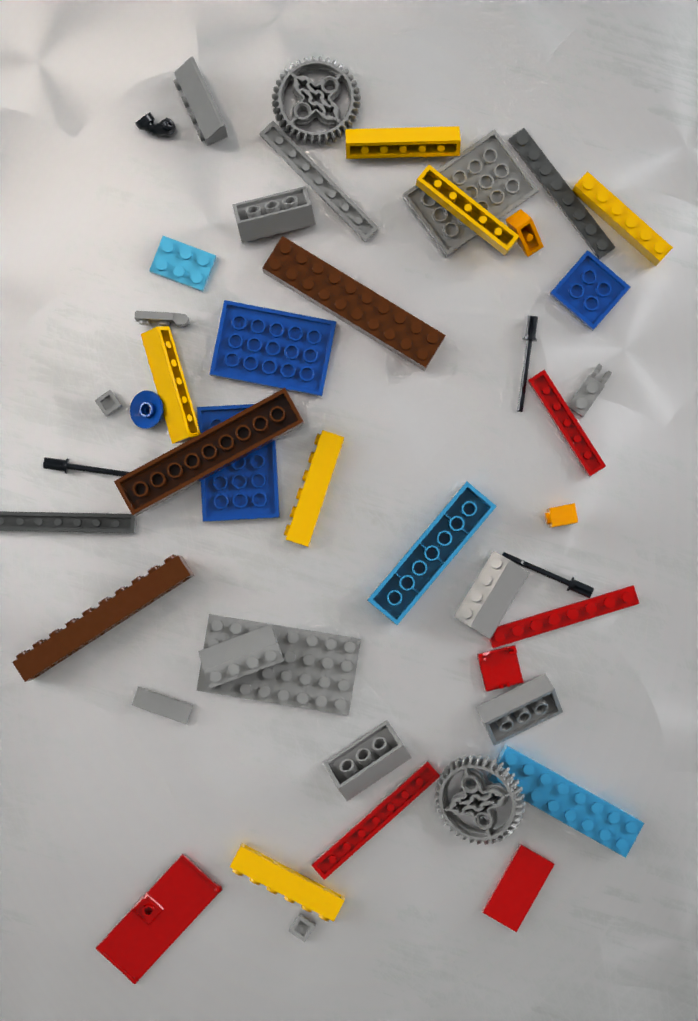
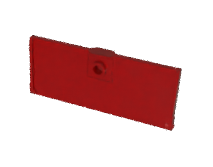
(158, 918)

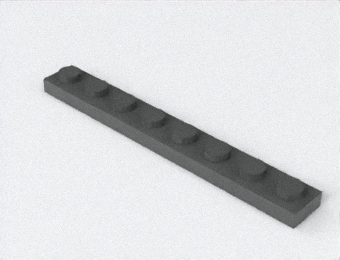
(561, 193)
(67, 522)

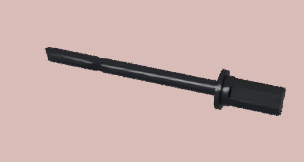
(530, 335)
(64, 465)
(572, 584)

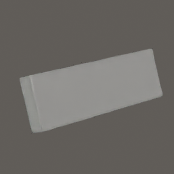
(162, 705)

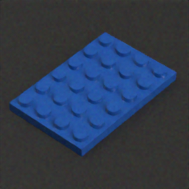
(273, 348)
(247, 486)

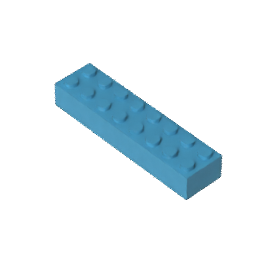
(431, 553)
(570, 802)

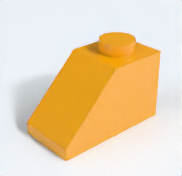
(528, 236)
(561, 515)

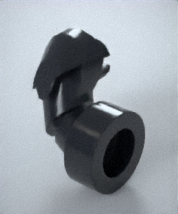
(164, 128)

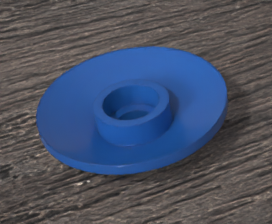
(140, 409)

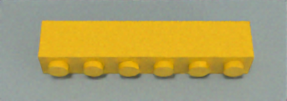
(402, 142)
(467, 210)
(621, 219)
(170, 384)
(314, 488)
(287, 882)

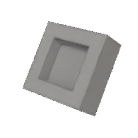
(108, 403)
(302, 927)

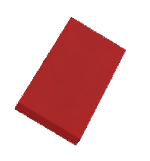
(518, 887)

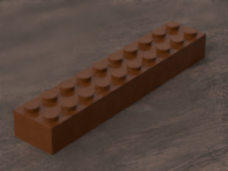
(353, 303)
(209, 452)
(103, 618)

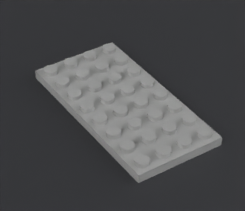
(314, 673)

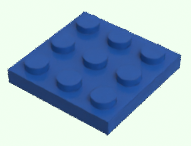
(590, 290)

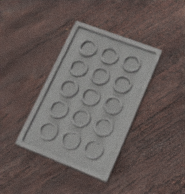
(487, 175)

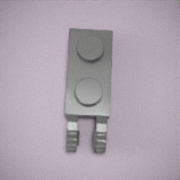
(161, 318)
(588, 392)

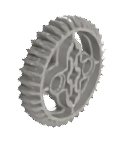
(316, 92)
(479, 801)

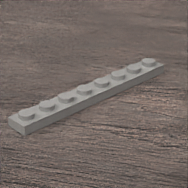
(319, 181)

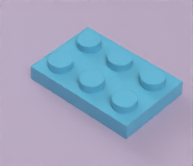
(182, 263)

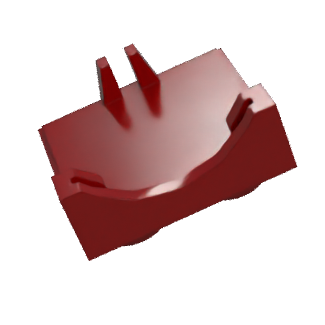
(500, 668)

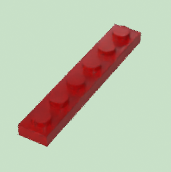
(566, 423)

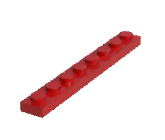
(564, 616)
(375, 820)

